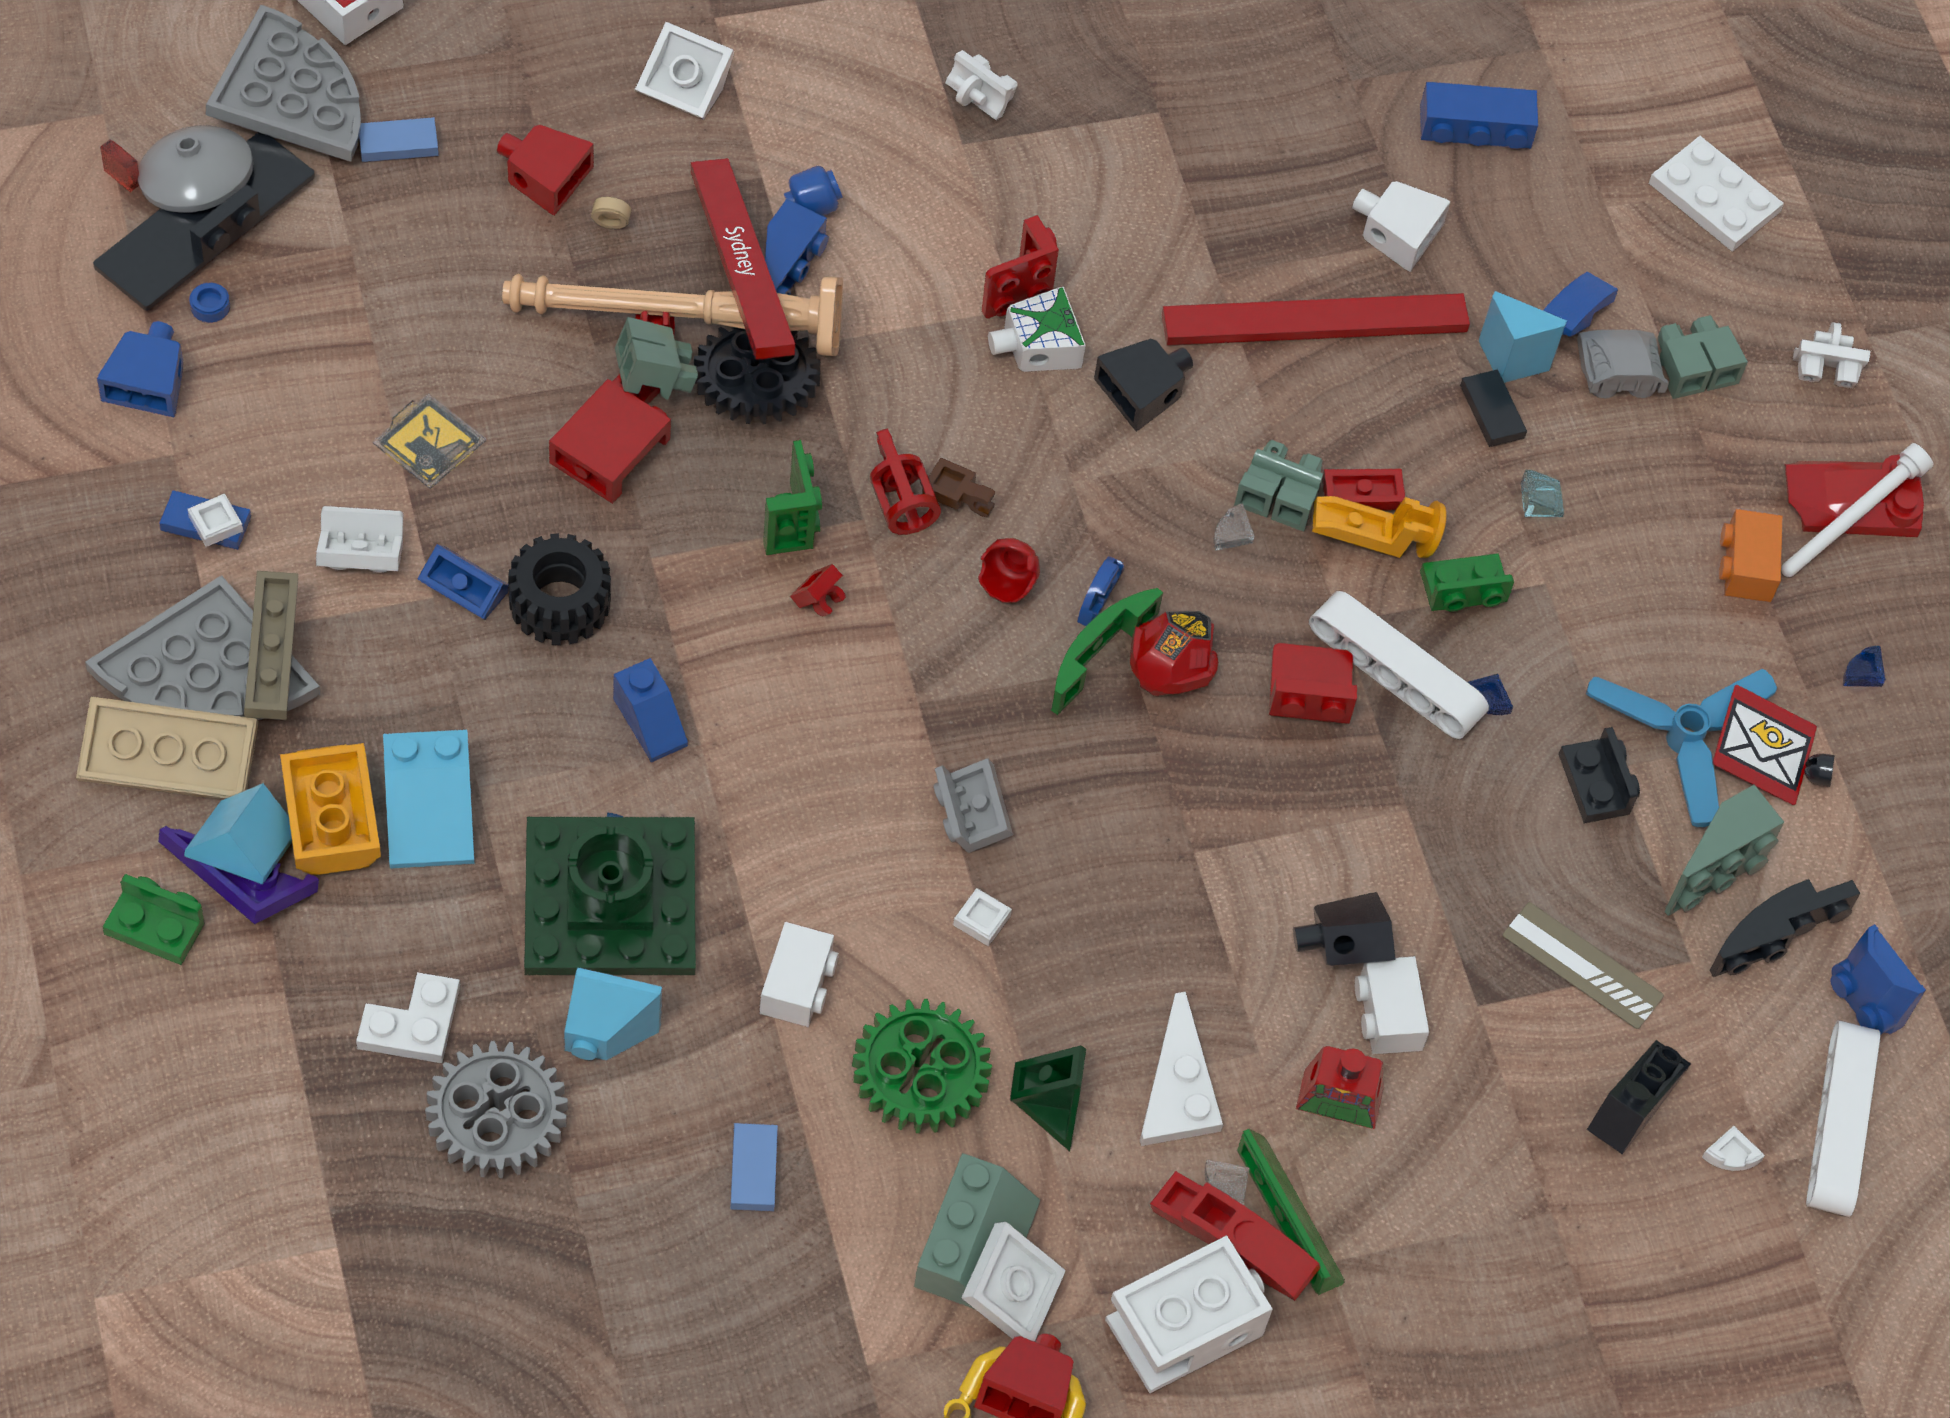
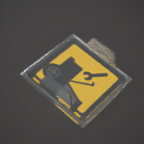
(428, 440)

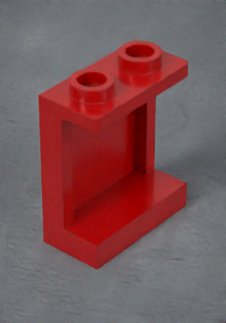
(608, 439)

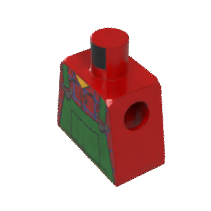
(1343, 1086)

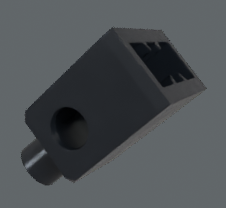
(1142, 379)
(1349, 931)

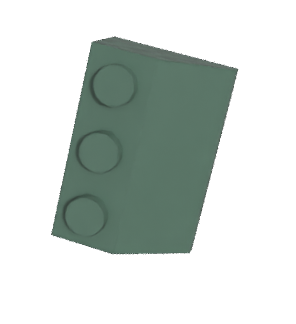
(972, 1205)

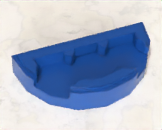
(1100, 589)

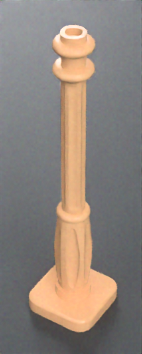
(818, 314)

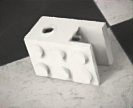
(1189, 1313)

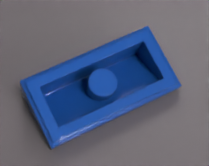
(463, 581)

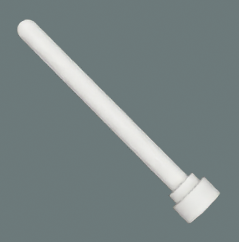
(1912, 462)

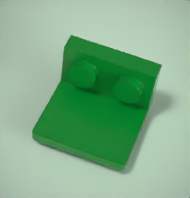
(795, 516)

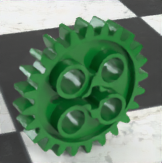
(955, 1084)

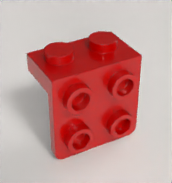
(1024, 276)
(1312, 683)

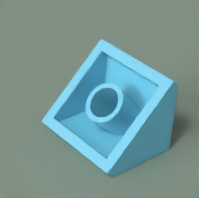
(1519, 338)
(244, 835)

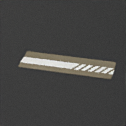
(1583, 965)

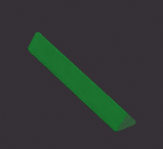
(1287, 1207)

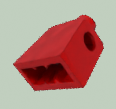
(547, 165)

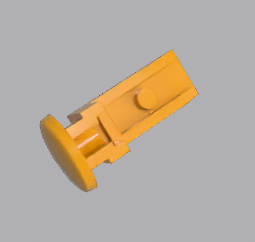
(1380, 529)

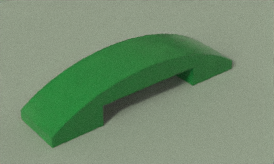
(1122, 615)

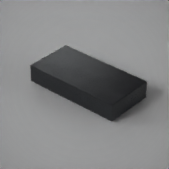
(1493, 408)

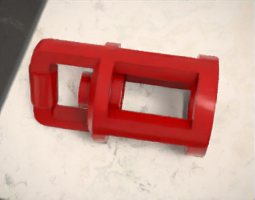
(897, 475)

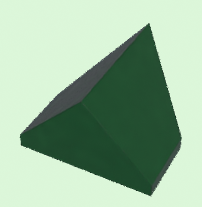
(1050, 1090)

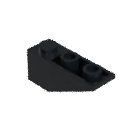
(1638, 1096)

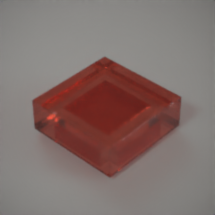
(120, 165)

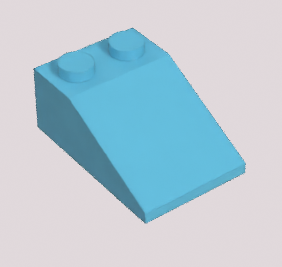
(428, 798)

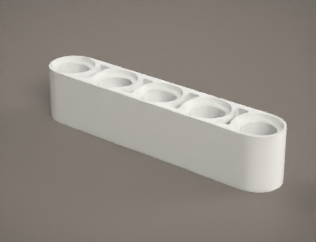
(1399, 665)
(1843, 1118)

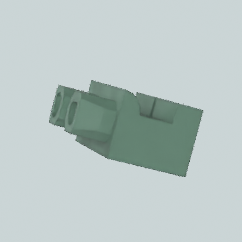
(653, 358)
(1700, 360)
(1295, 482)

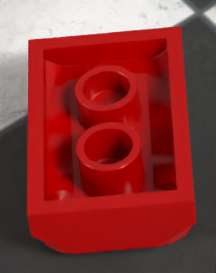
(1828, 488)

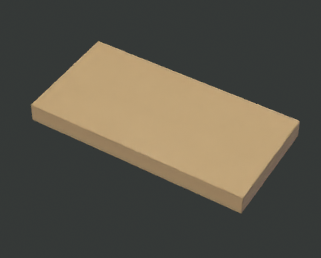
(166, 749)

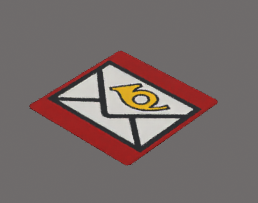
(1764, 744)

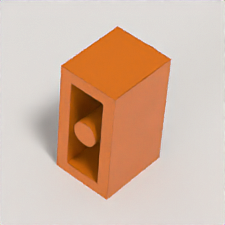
(1752, 555)

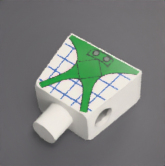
(1041, 333)

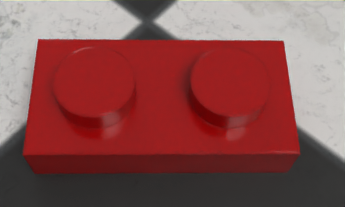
(1370, 487)

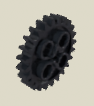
(753, 386)

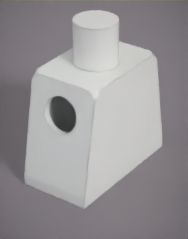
(1401, 221)

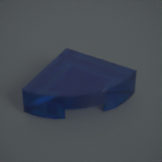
(1865, 669)
(1495, 694)

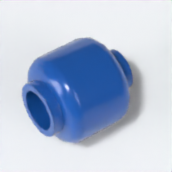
(815, 190)

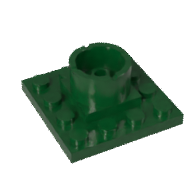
(610, 895)

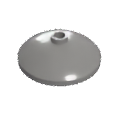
(195, 168)

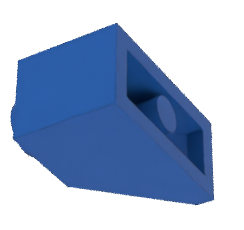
(649, 709)

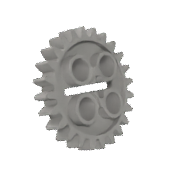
(519, 1136)

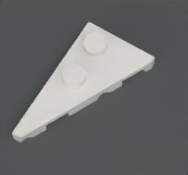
(1182, 1091)

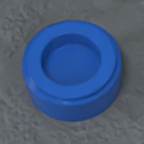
(209, 302)

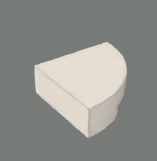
(1733, 1152)

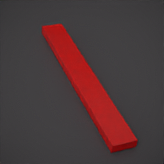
(1315, 319)

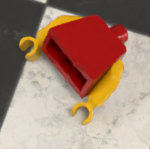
(1022, 1382)

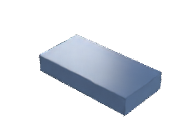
(398, 139)
(754, 1167)

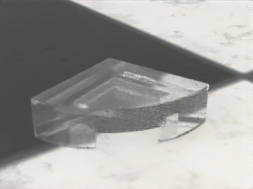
(1233, 529)
(1227, 1178)

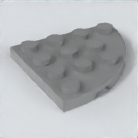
(289, 87)
(192, 657)

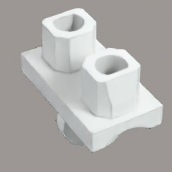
(979, 85)
(1834, 351)

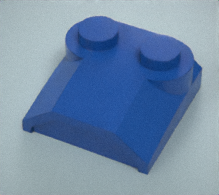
(1877, 984)

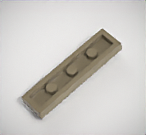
(271, 645)

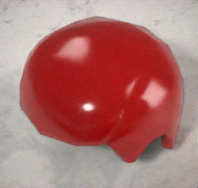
(1009, 570)

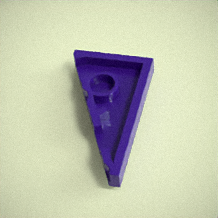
(250, 898)

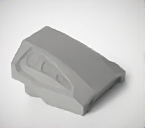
(1621, 362)

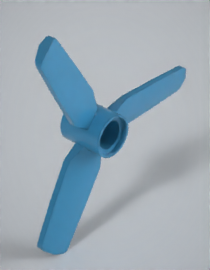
(1693, 756)

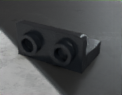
(1600, 777)

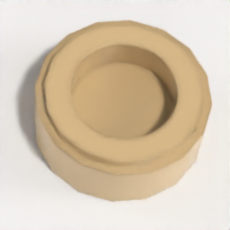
(611, 212)

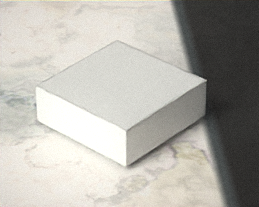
(215, 520)
(982, 917)

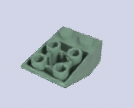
(1733, 844)

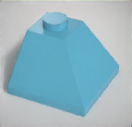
(610, 1014)

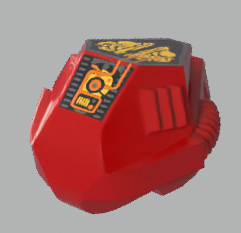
(1174, 653)

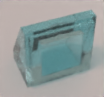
(1541, 495)

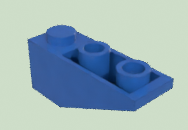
(792, 242)

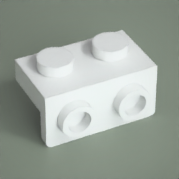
(360, 539)

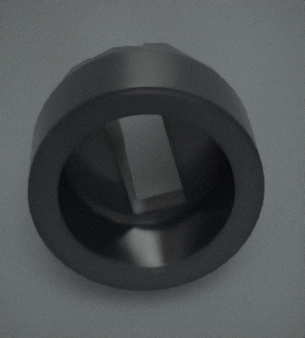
(1820, 769)

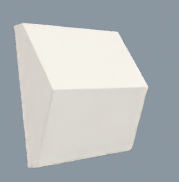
(685, 71)

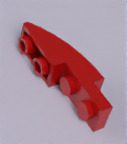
(1214, 1214)

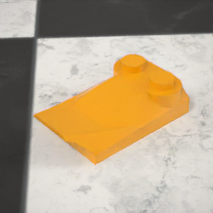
(330, 809)

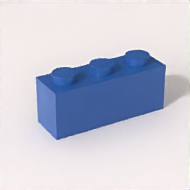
(1478, 115)

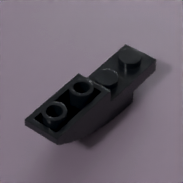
(1774, 923)

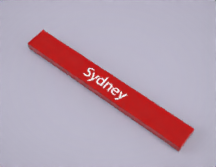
(742, 259)

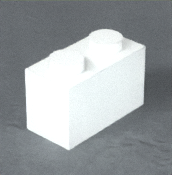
(797, 974)
(1392, 1005)

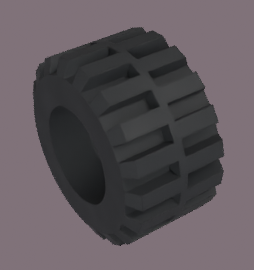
(553, 562)

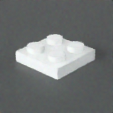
(1013, 1283)

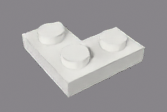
(413, 1032)

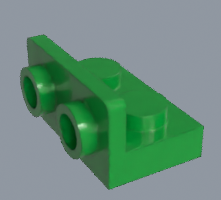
(1466, 582)
(155, 919)

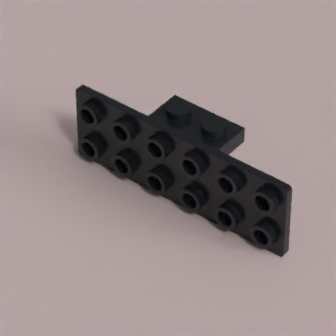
(178, 244)

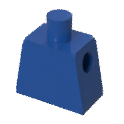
(144, 371)

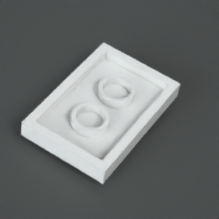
(1716, 193)

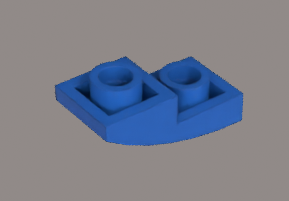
(1580, 302)

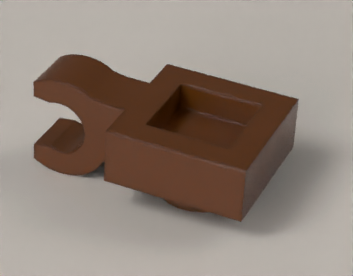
(957, 485)

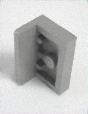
(973, 805)

